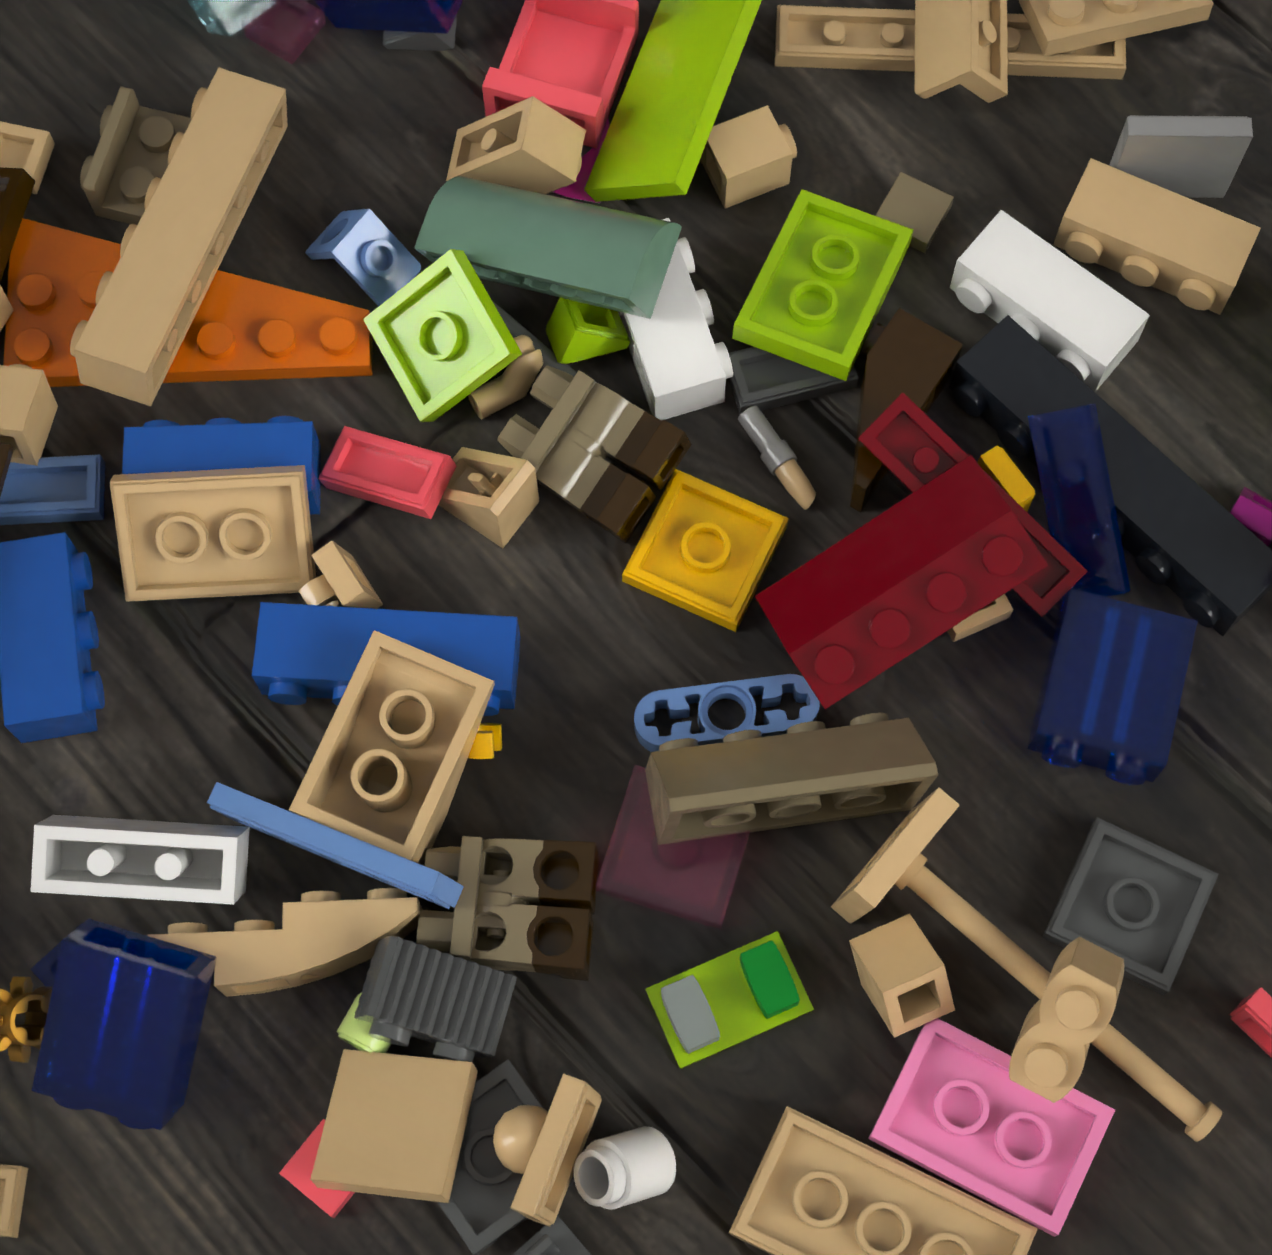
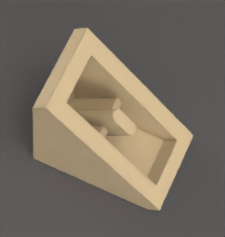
(491, 493)

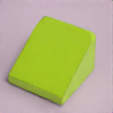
(584, 331)

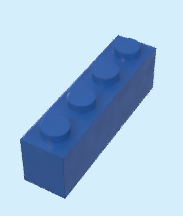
(317, 648)

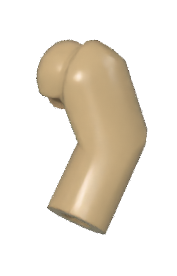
(513, 382)

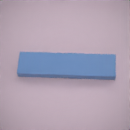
(335, 846)

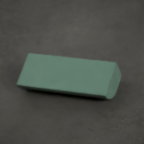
(551, 244)

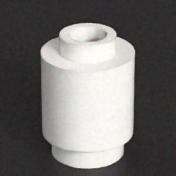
(625, 1168)

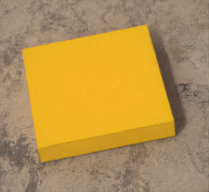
(705, 550)

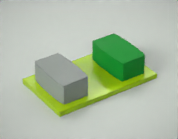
(729, 999)

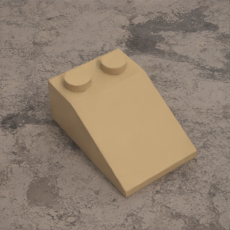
(395, 748)

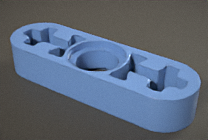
(677, 701)

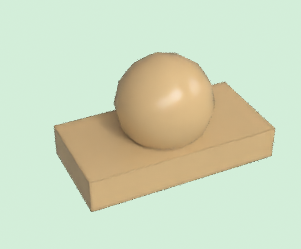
(546, 1146)

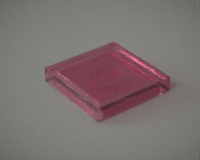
(678, 878)

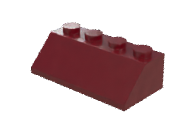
(900, 581)

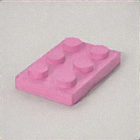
(986, 1133)

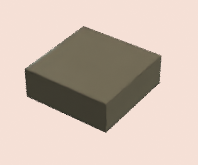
(916, 207)

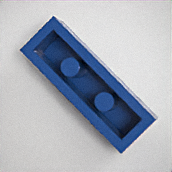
(225, 445)
(47, 639)

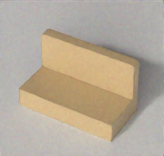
(961, 45)

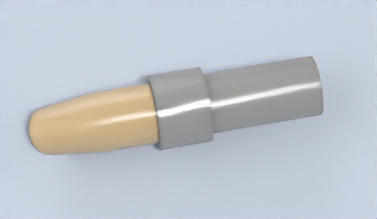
(777, 456)

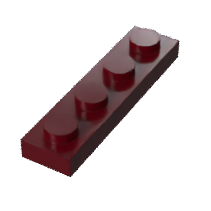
(921, 451)

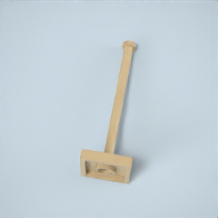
(902, 864)

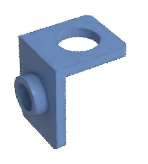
(366, 253)

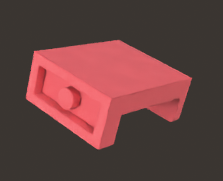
(567, 58)

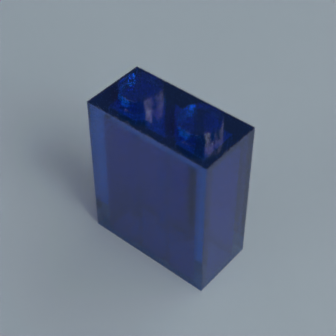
(1112, 687)
(123, 1024)

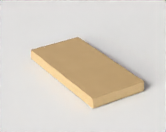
(845, 1198)

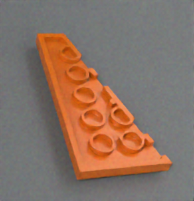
(237, 334)

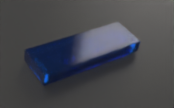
(1080, 496)

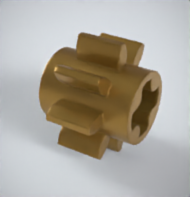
(34, 1005)

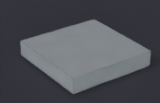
(1184, 152)

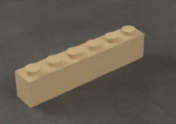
(180, 237)

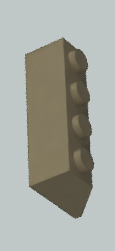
(787, 777)

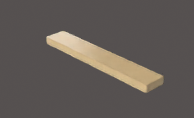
(887, 42)

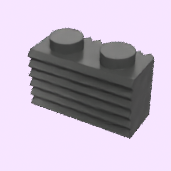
(434, 999)

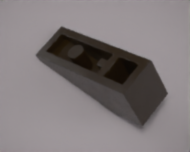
(899, 359)

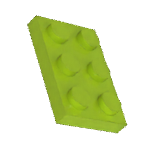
(822, 284)

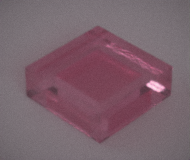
(286, 28)

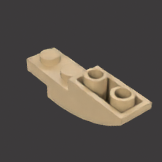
(316, 940)

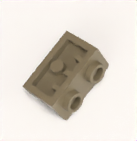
(128, 157)

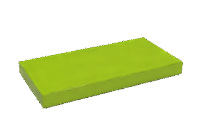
(671, 99)

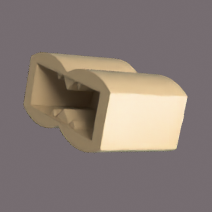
(1067, 1019)

